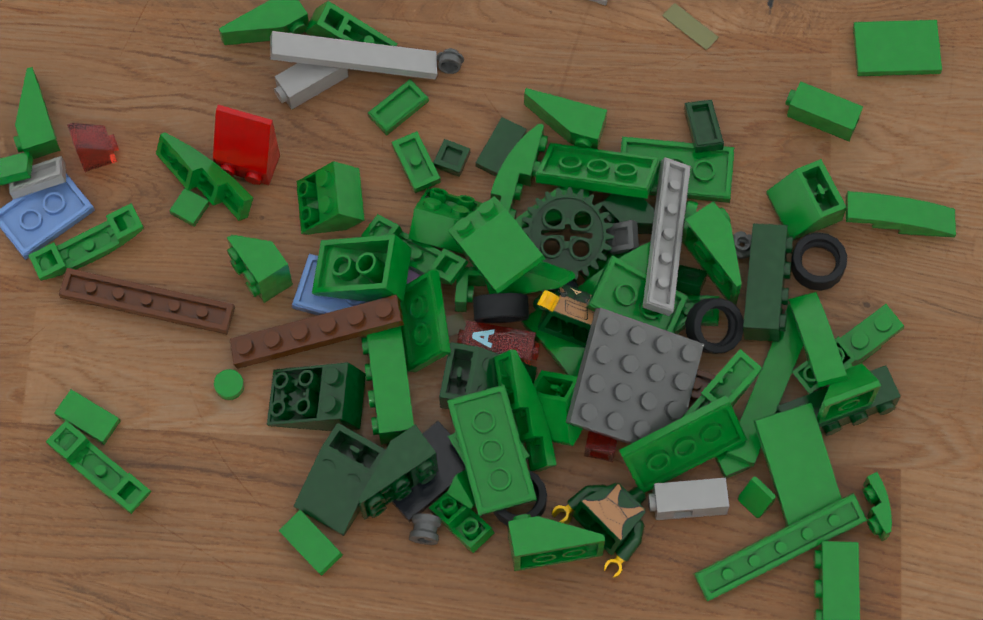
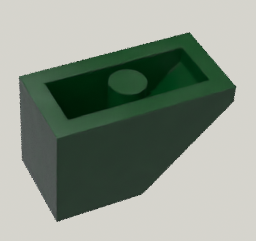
(627, 208)

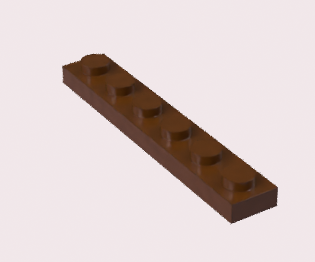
(147, 301)
(316, 331)

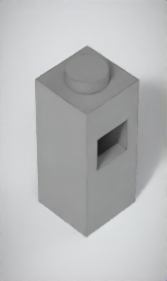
(306, 81)
(689, 499)

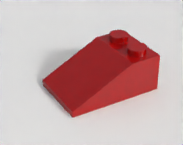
(245, 145)

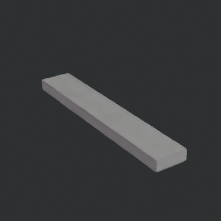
(353, 55)
(666, 237)

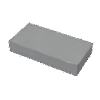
(42, 176)

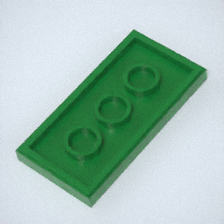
(598, 170)
(709, 171)
(683, 444)
(491, 450)
(797, 461)

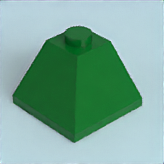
(850, 394)

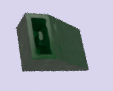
(470, 371)
(317, 397)
(403, 465)
(339, 479)

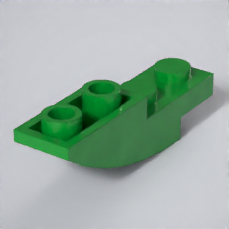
(519, 168)
(857, 343)

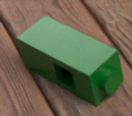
(823, 110)

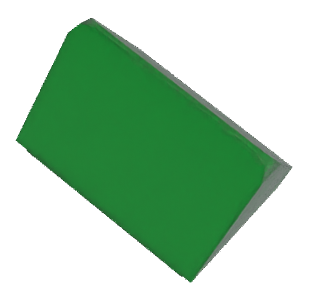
(461, 489)
(756, 497)

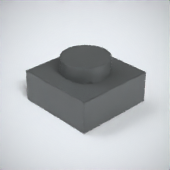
(625, 237)

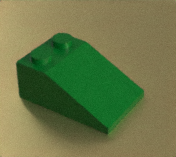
(496, 244)
(712, 245)
(362, 268)
(546, 542)

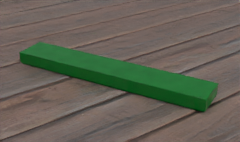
(768, 389)
(780, 547)

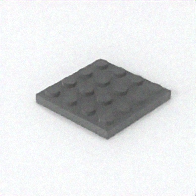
(632, 378)

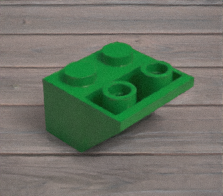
(330, 199)
(807, 200)
(436, 214)
(261, 266)
(555, 395)

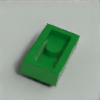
(416, 162)

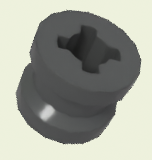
(425, 529)

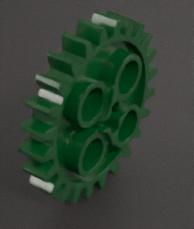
(568, 207)

